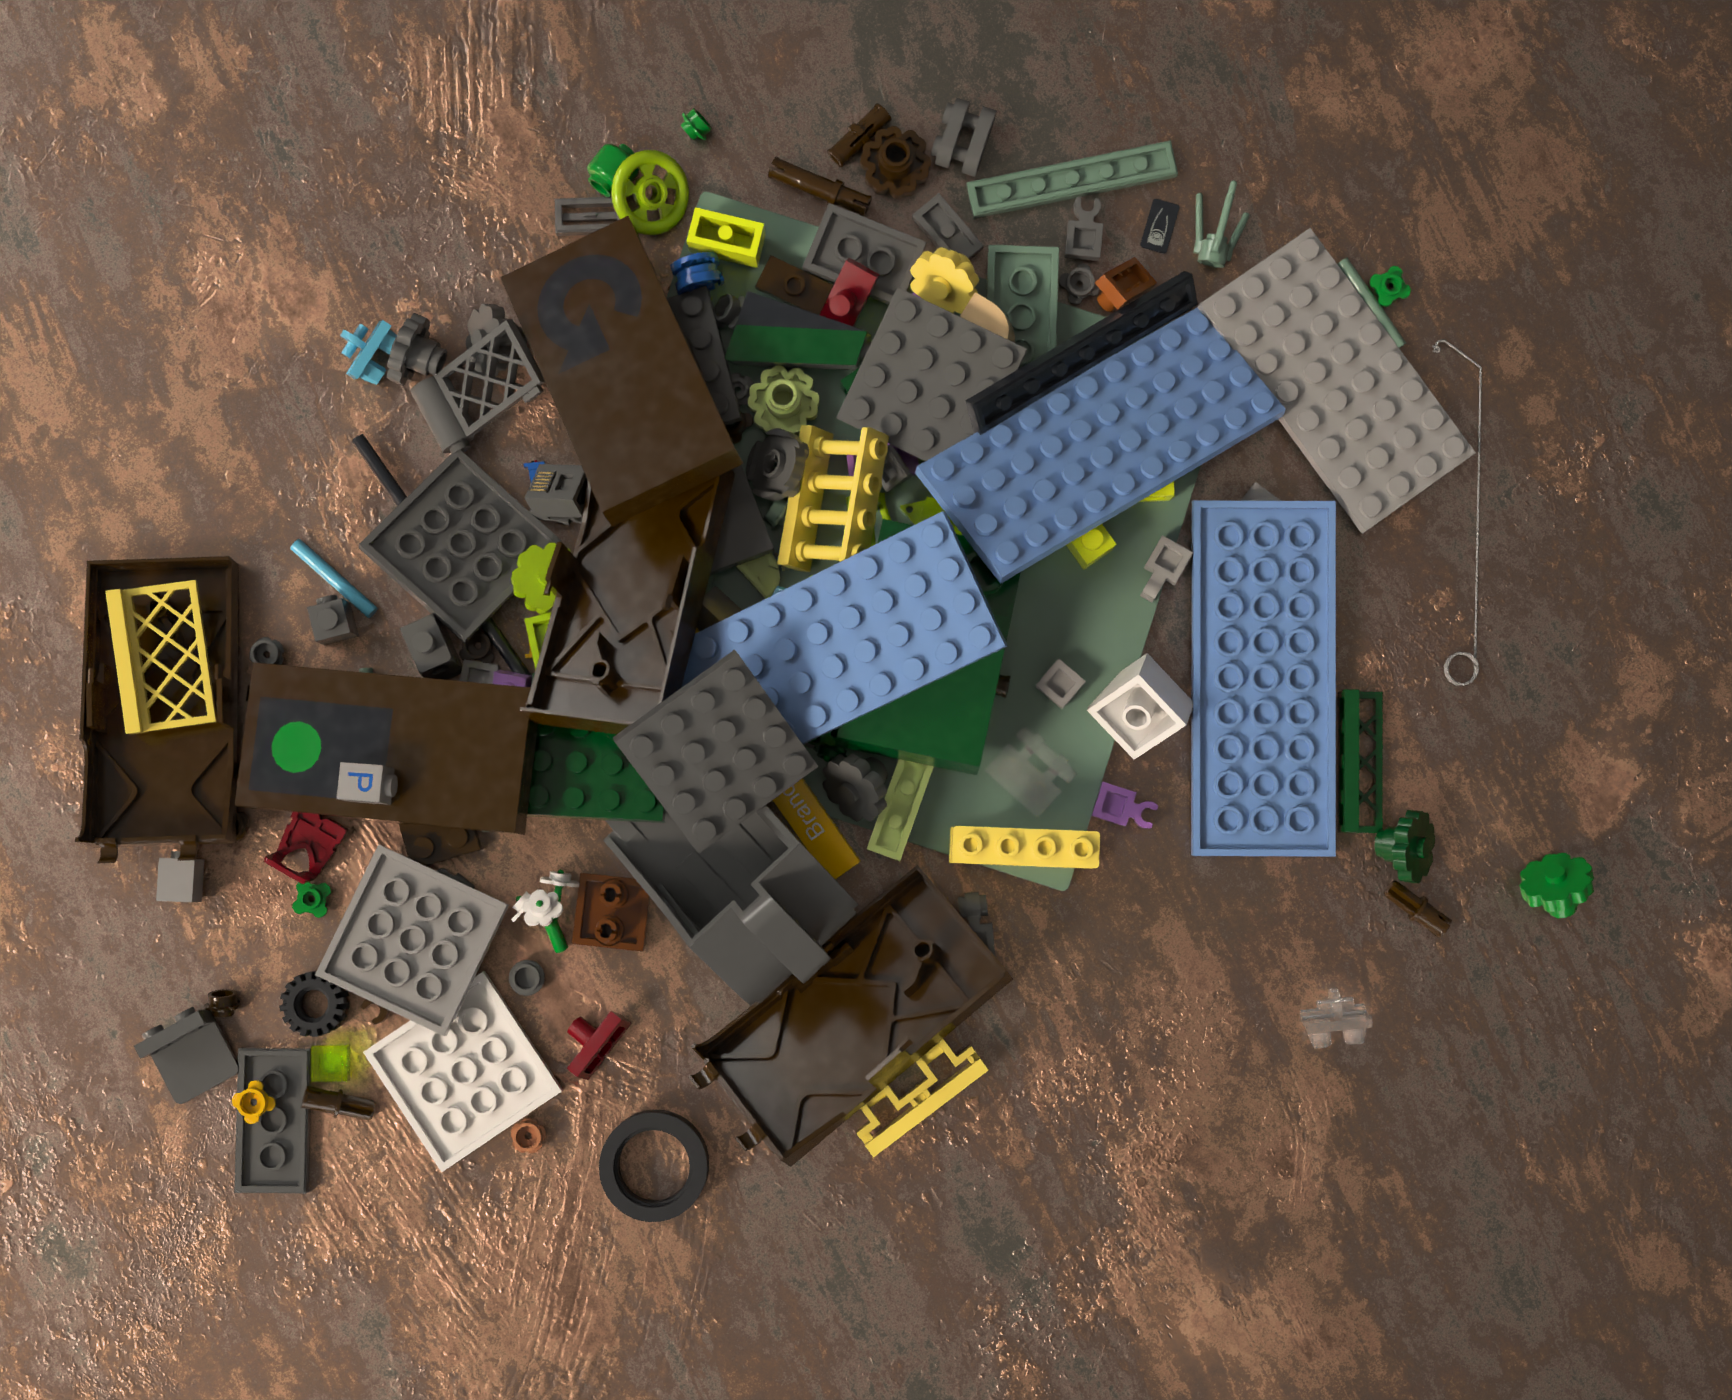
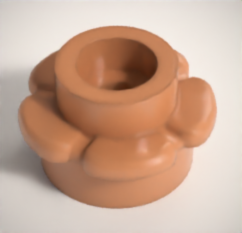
(528, 1145)

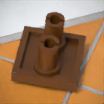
(611, 913)

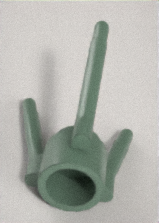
(1214, 249)

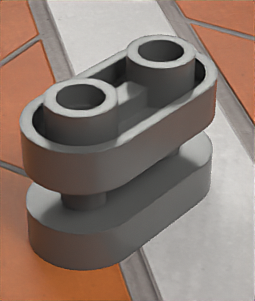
(947, 147)

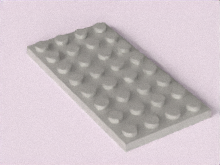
(1340, 377)

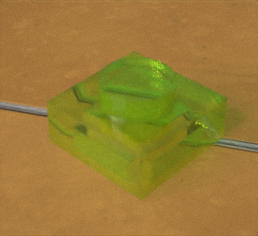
(330, 1063)

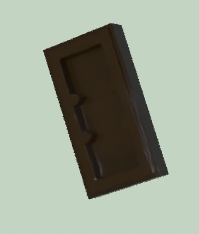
(793, 286)

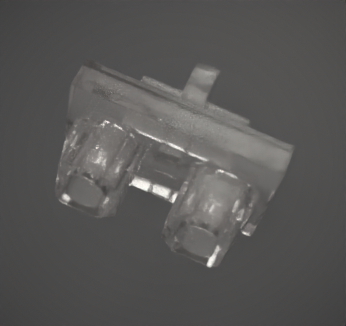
(1336, 1015)

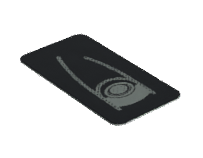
(1159, 226)

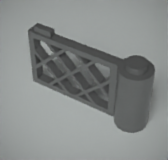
(449, 414)

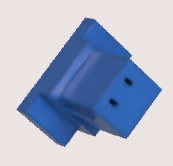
(532, 467)

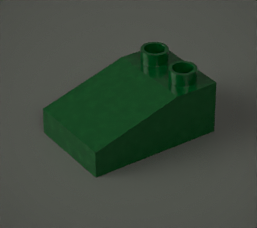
(950, 717)

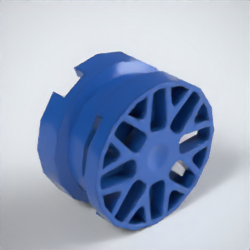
(697, 271)

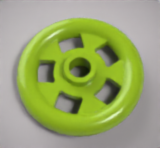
(674, 179)

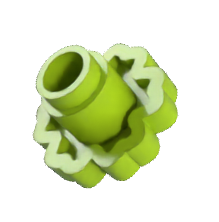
(530, 576)

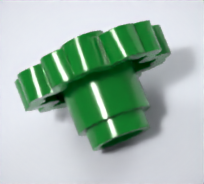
(1557, 883)

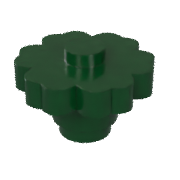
(1408, 846)

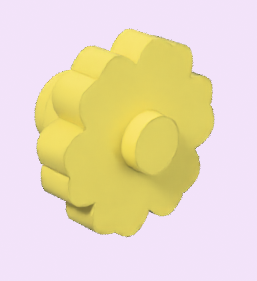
(944, 279)

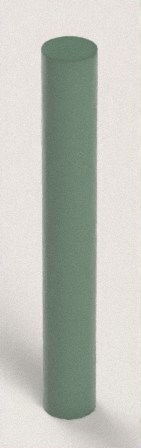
(1361, 287)

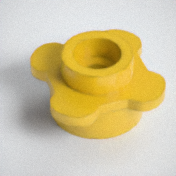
(242, 1102)

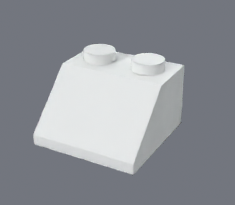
(1141, 707)

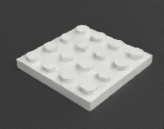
(466, 1083)

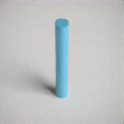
(333, 578)

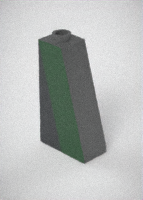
(788, 336)

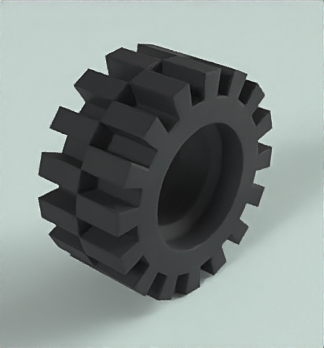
(299, 1019)

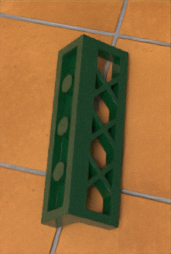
(1349, 761)

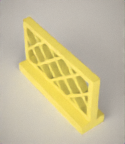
(129, 659)

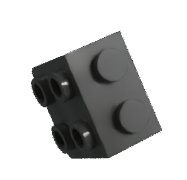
(189, 1054)

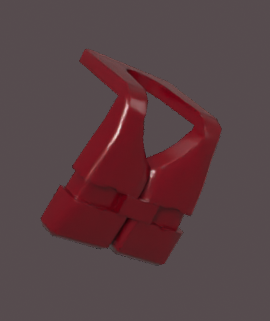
(316, 836)

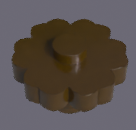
(895, 162)

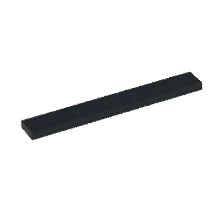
(1081, 352)

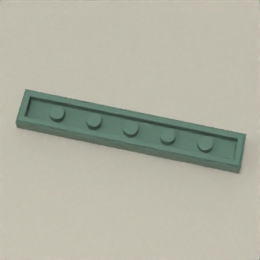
(1072, 179)

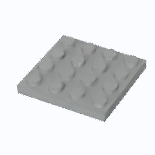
(412, 940)

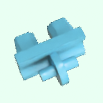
(363, 366)

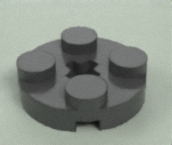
(785, 479)

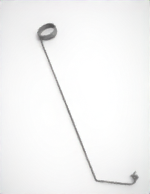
(1437, 349)

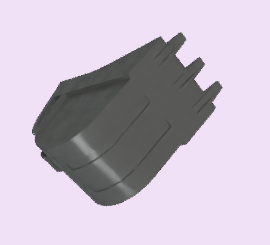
(745, 904)

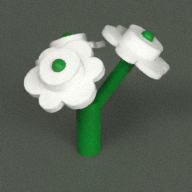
(546, 908)

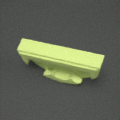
(762, 574)

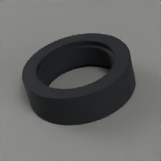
(623, 1197)

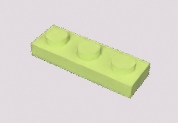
(903, 803)

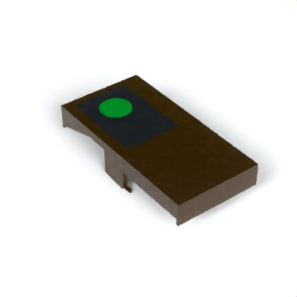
(453, 745)

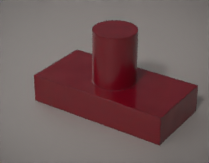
(850, 293)
(595, 1042)

